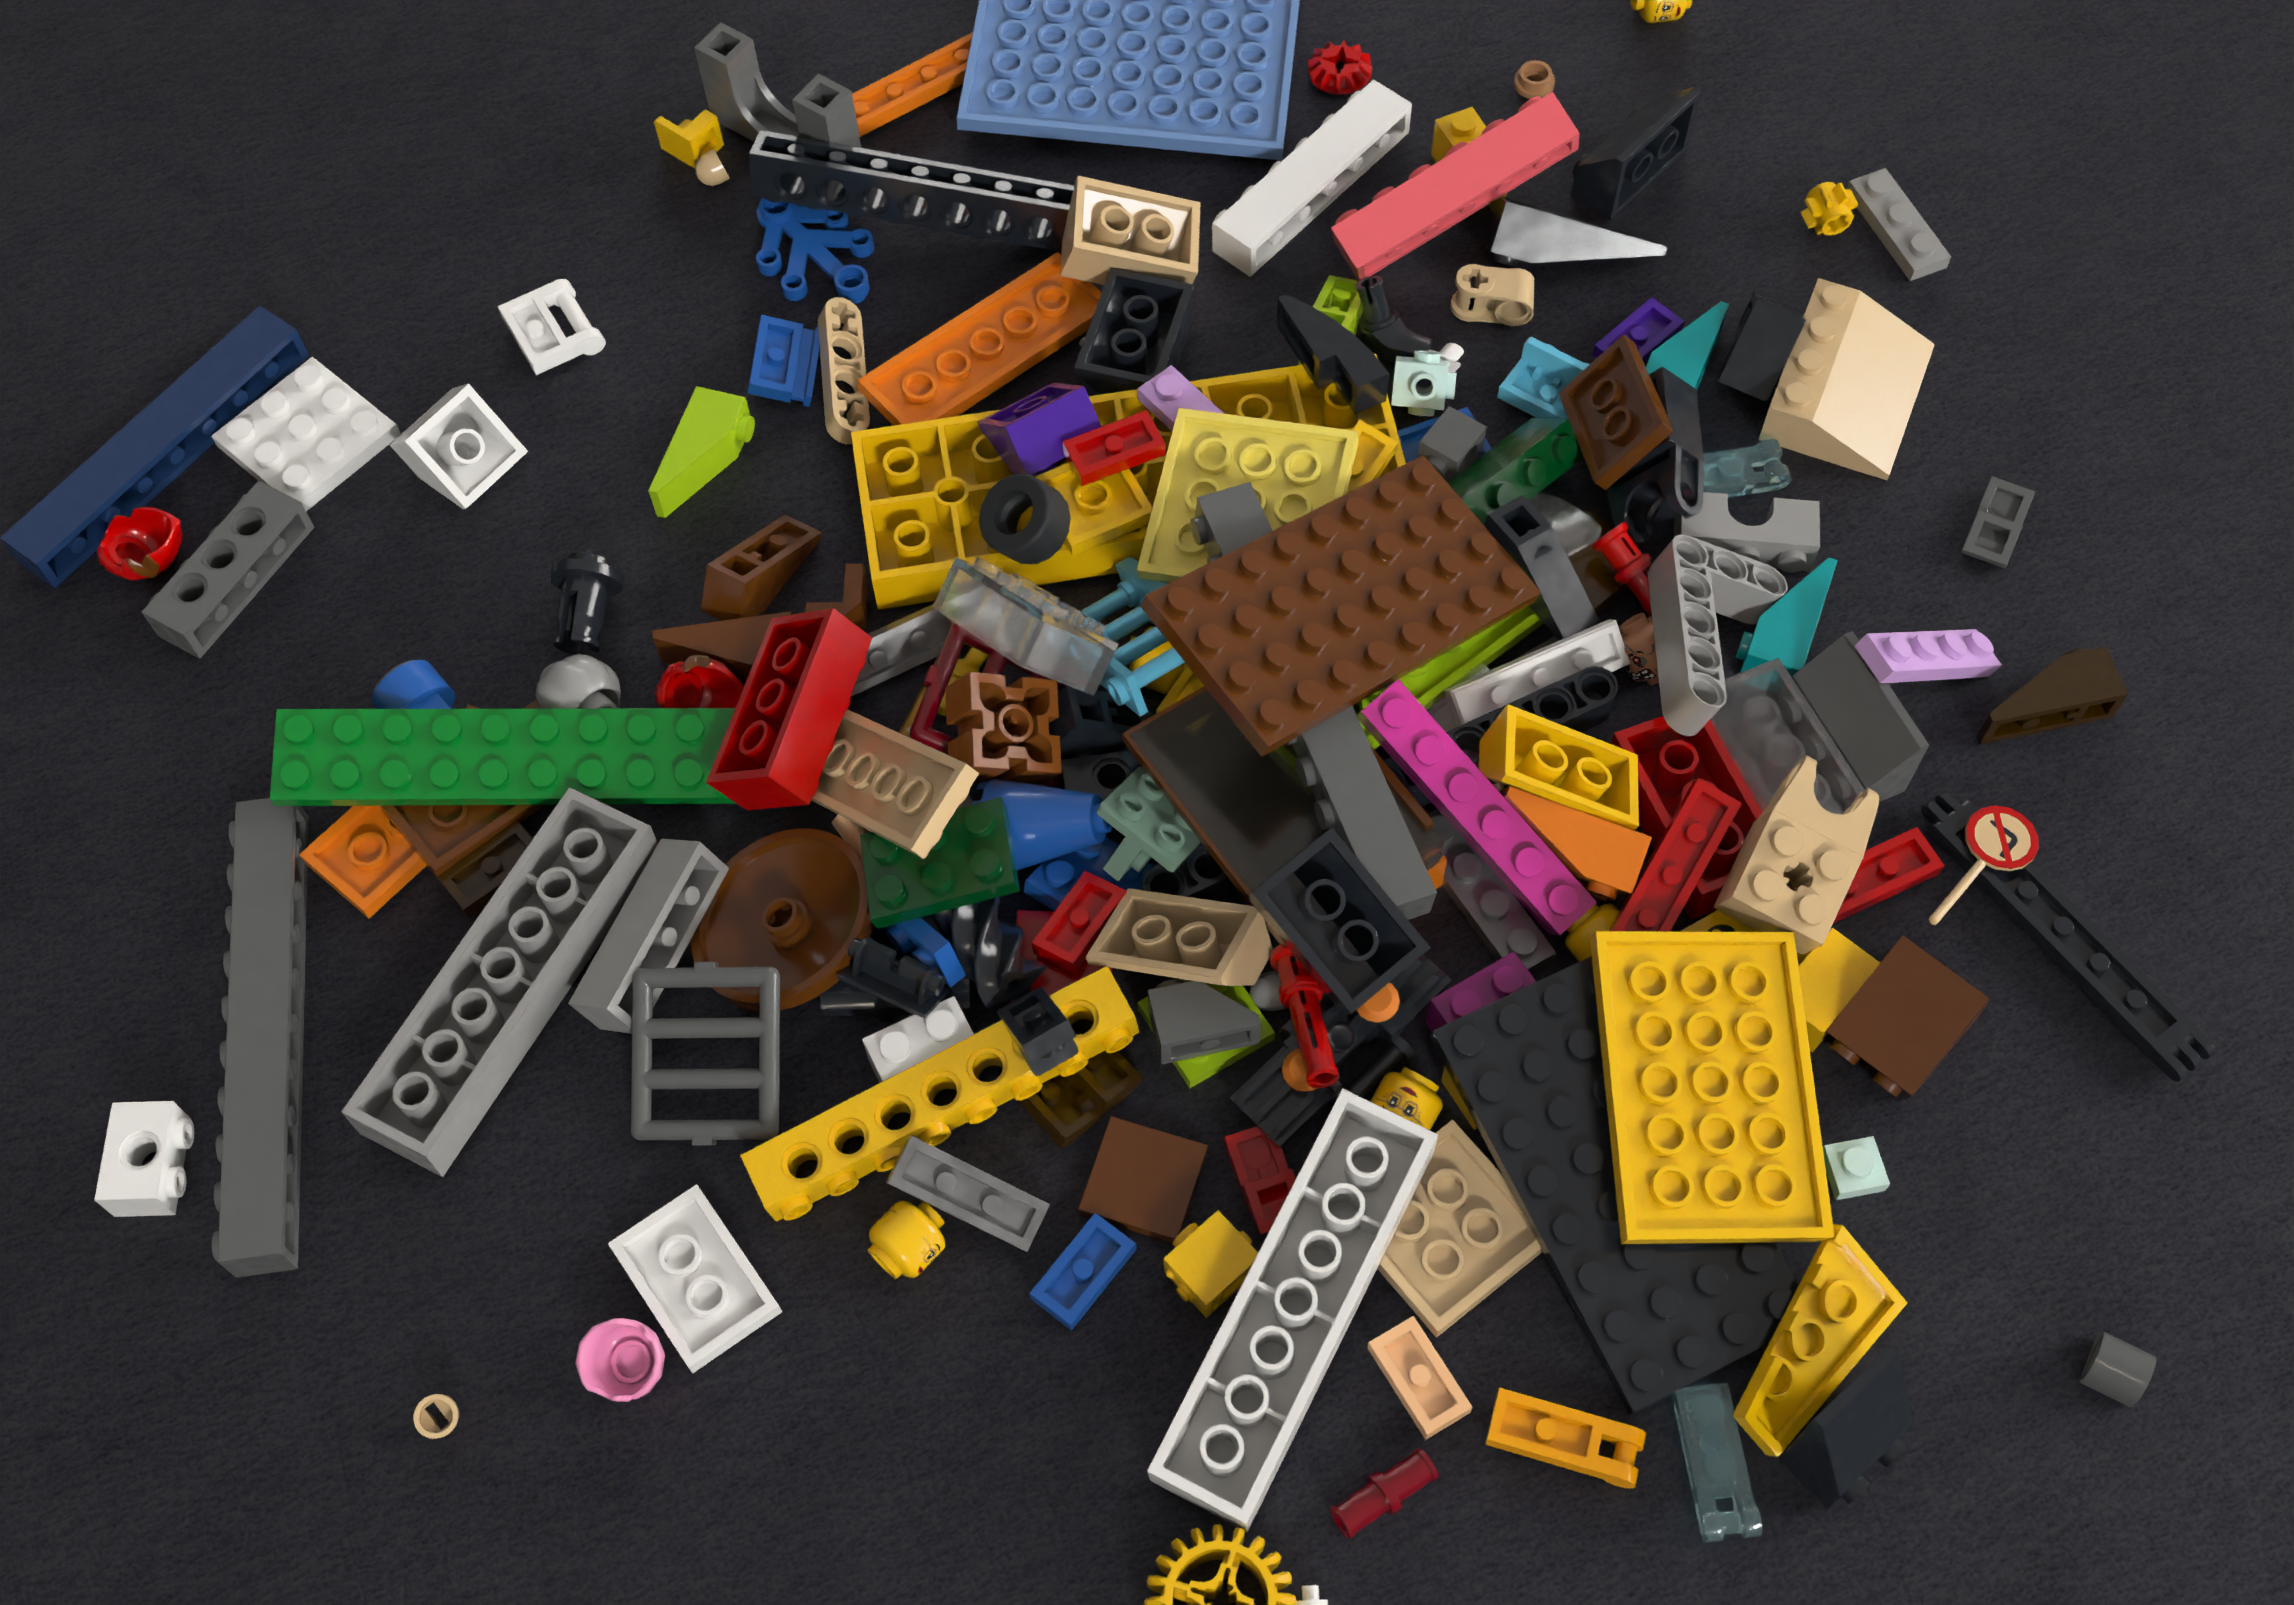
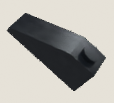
(1094, 722)

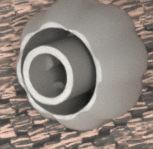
(578, 684)

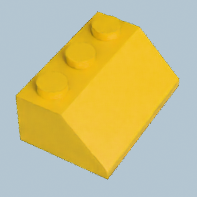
(1561, 766)

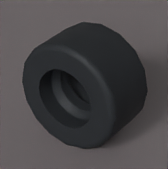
(1007, 503)

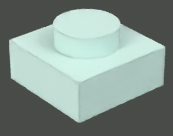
(1855, 1168)

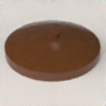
(787, 906)

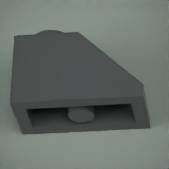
(1198, 1021)

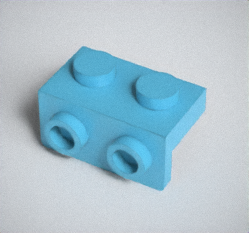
(1538, 380)

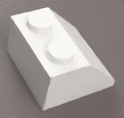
(459, 446)

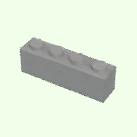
(649, 930)

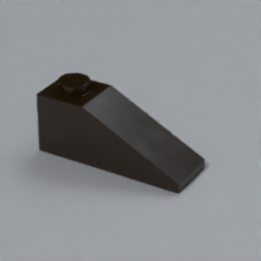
(2069, 692)

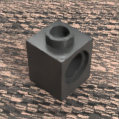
(1453, 443)

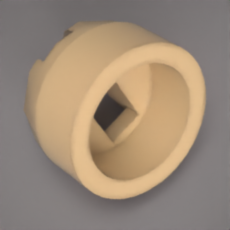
(710, 169)
(427, 1424)

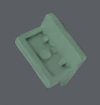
(1149, 827)

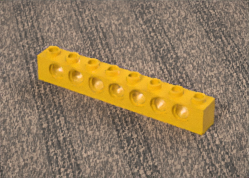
(912, 1091)

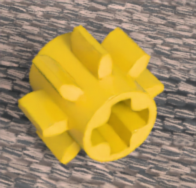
(1829, 208)

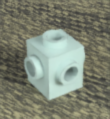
(1417, 399)

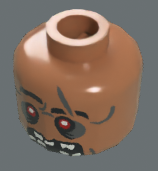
(1640, 648)

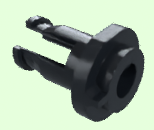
(584, 587)

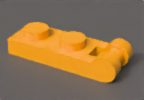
(1564, 1437)

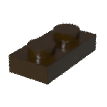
(481, 873)

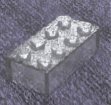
(1026, 623)
(1771, 728)

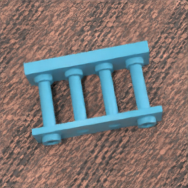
(1118, 680)

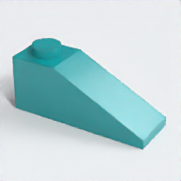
(1691, 348)
(1789, 624)

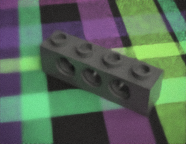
(228, 569)

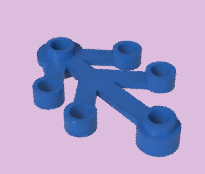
(776, 217)

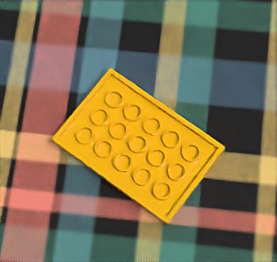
(1709, 1088)

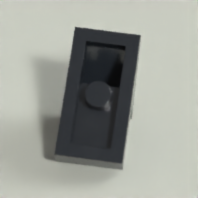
(1039, 1031)

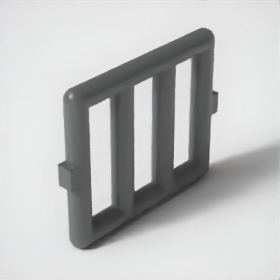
(764, 1078)

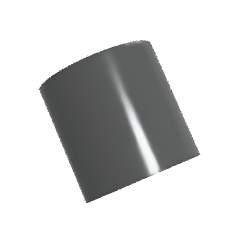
(2118, 1369)

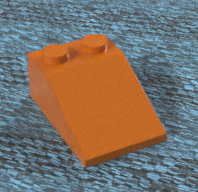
(1595, 851)

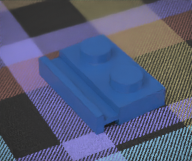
(784, 361)

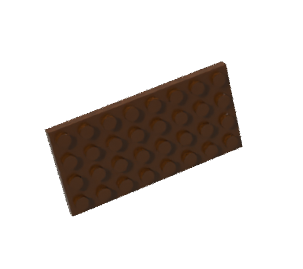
(1339, 603)

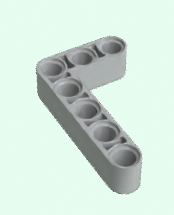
(1686, 591)

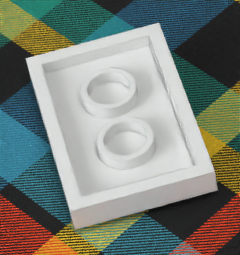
(695, 1278)

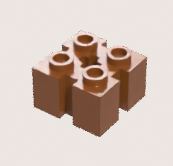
(1005, 727)

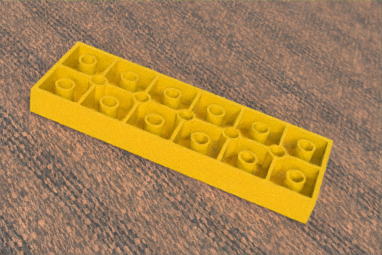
(930, 477)

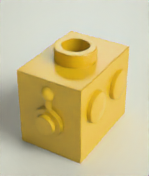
(1209, 1262)

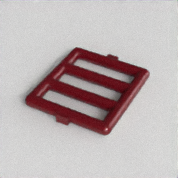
(938, 678)

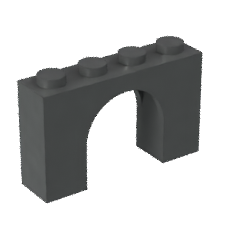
(746, 105)

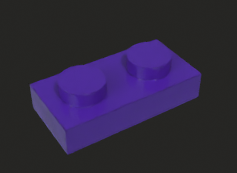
(1647, 327)

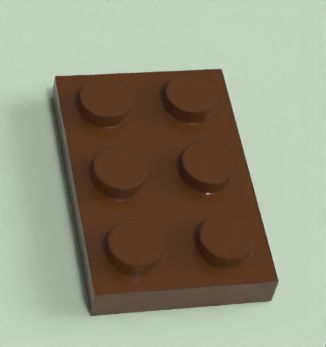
(1615, 412)

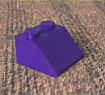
(1032, 429)

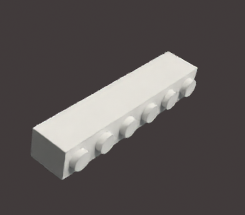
(1310, 177)

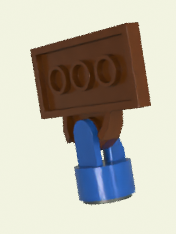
(440, 832)

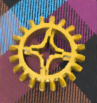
(1233, 1555)

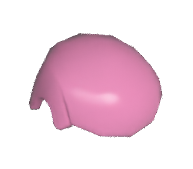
(620, 1359)

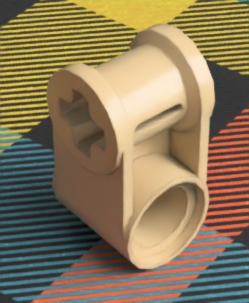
(1498, 295)

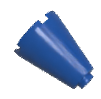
(1047, 819)

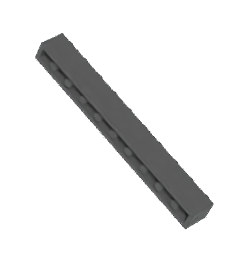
(1336, 753)
(263, 1042)

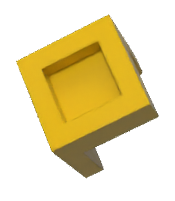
(690, 138)

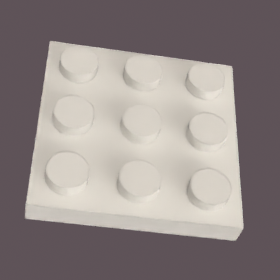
(306, 434)

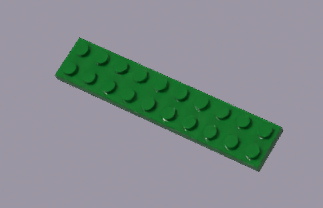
(495, 756)

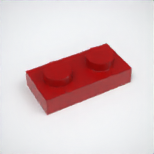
(1114, 448)
(1077, 922)

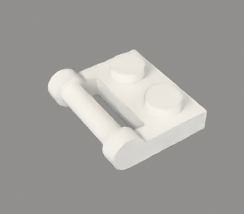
(539, 332)

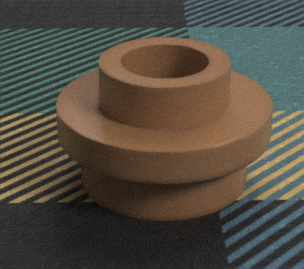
(1534, 79)

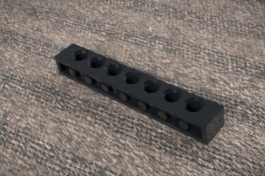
(889, 186)

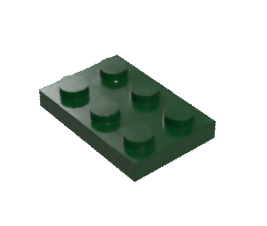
(963, 868)

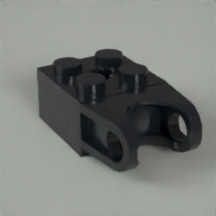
(1667, 472)

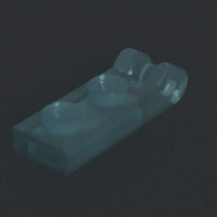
(1733, 471)
(1715, 1461)

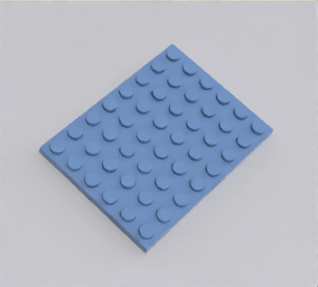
(1134, 73)

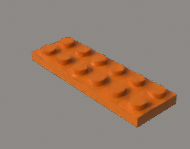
(983, 347)

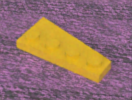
(1821, 1337)

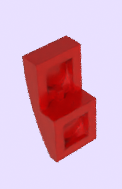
(1260, 1175)

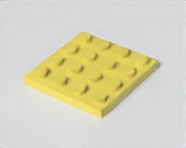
(1287, 463)

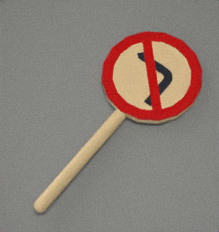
(1997, 839)

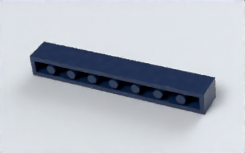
(154, 446)

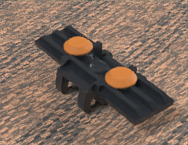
(1278, 1093)

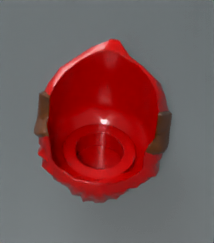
(140, 543)
(698, 684)

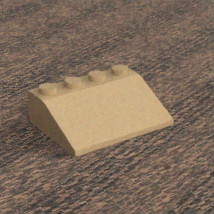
(1848, 382)

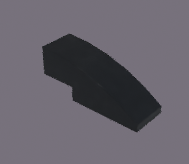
(1332, 354)

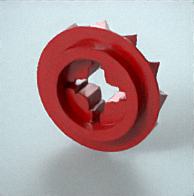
(1353, 76)

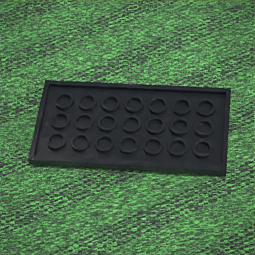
(1541, 1105)

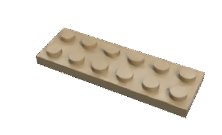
(892, 784)

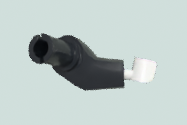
(1387, 332)

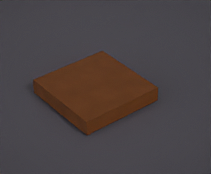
(1143, 1179)

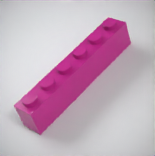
(1476, 809)

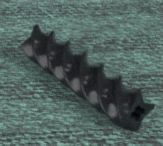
(989, 951)

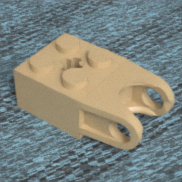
(1808, 847)

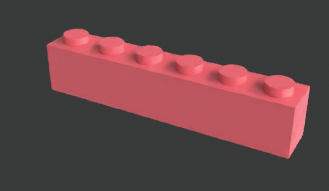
(1455, 186)

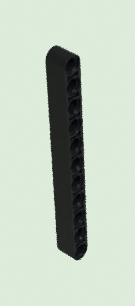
(1562, 697)

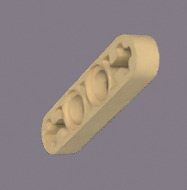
(841, 369)

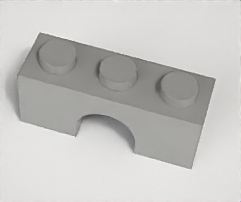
(1785, 541)

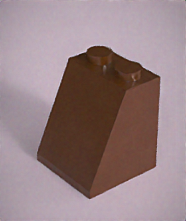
(1906, 1018)

